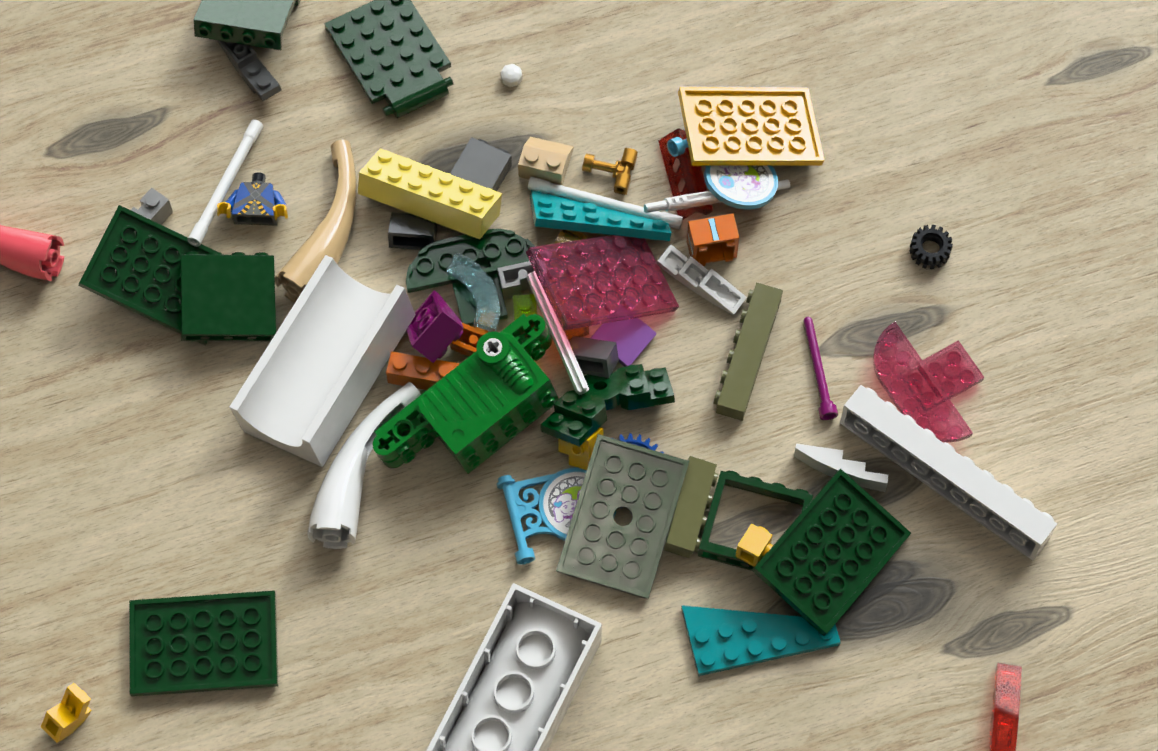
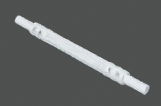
(693, 200)

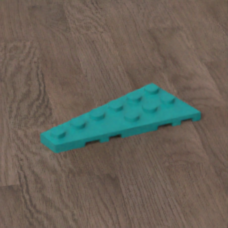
(572, 215)
(742, 638)

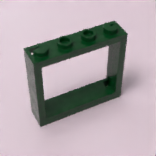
(752, 484)

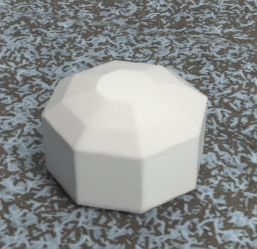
(511, 75)

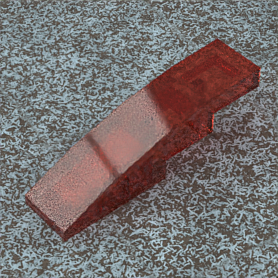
(1005, 708)

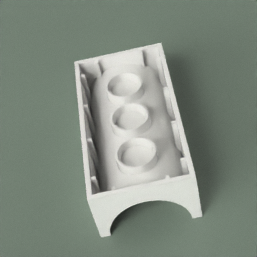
(321, 363)
(520, 677)

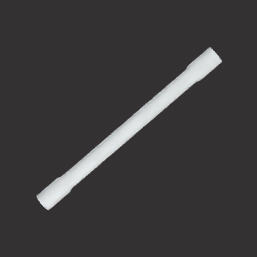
(547, 187)
(201, 227)

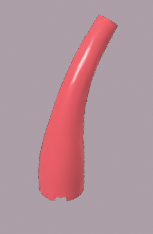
(31, 252)

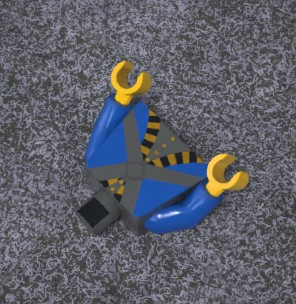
(254, 203)

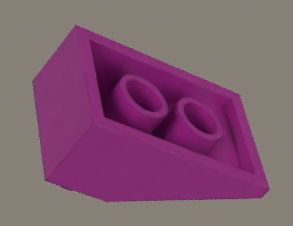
(434, 327)

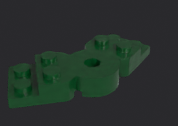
(581, 415)

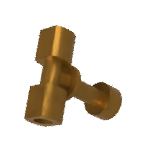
(620, 169)

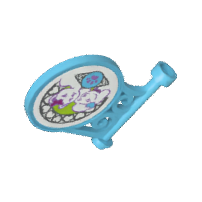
(735, 185)
(555, 506)

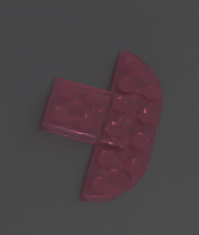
(926, 385)

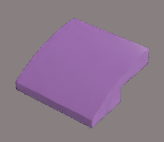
(630, 336)

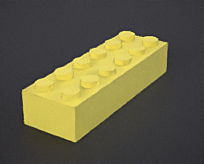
(429, 193)

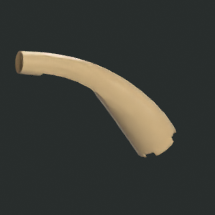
(331, 233)

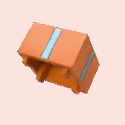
(713, 239)

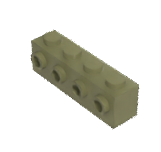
(690, 508)

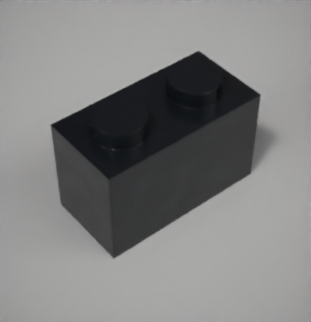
(410, 231)

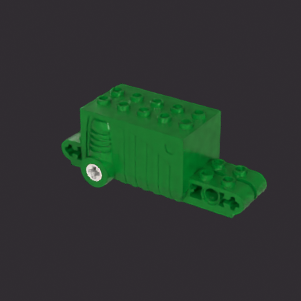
(477, 402)

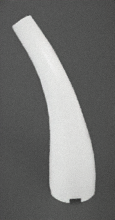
(339, 497)

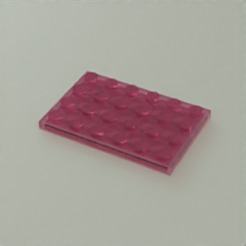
(601, 280)

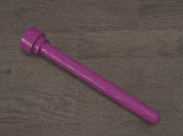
(827, 408)

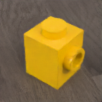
(754, 544)

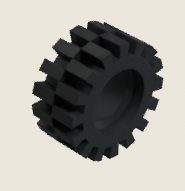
(931, 235)

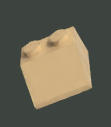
(544, 160)

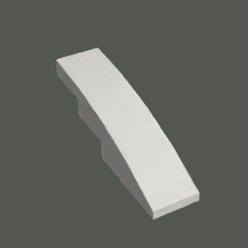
(700, 280)
(830, 461)

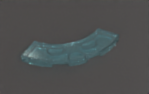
(482, 289)

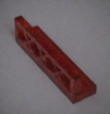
(692, 175)

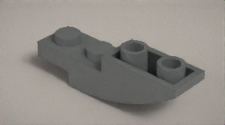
(251, 69)

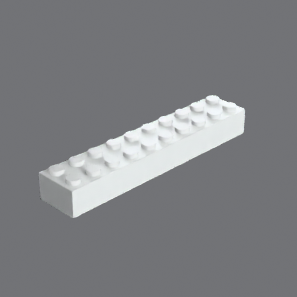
(947, 472)

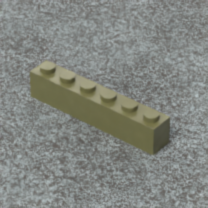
(749, 351)

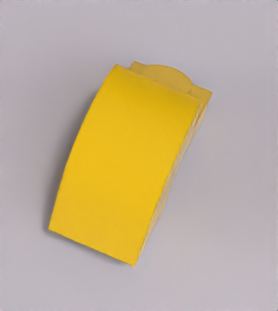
(68, 715)

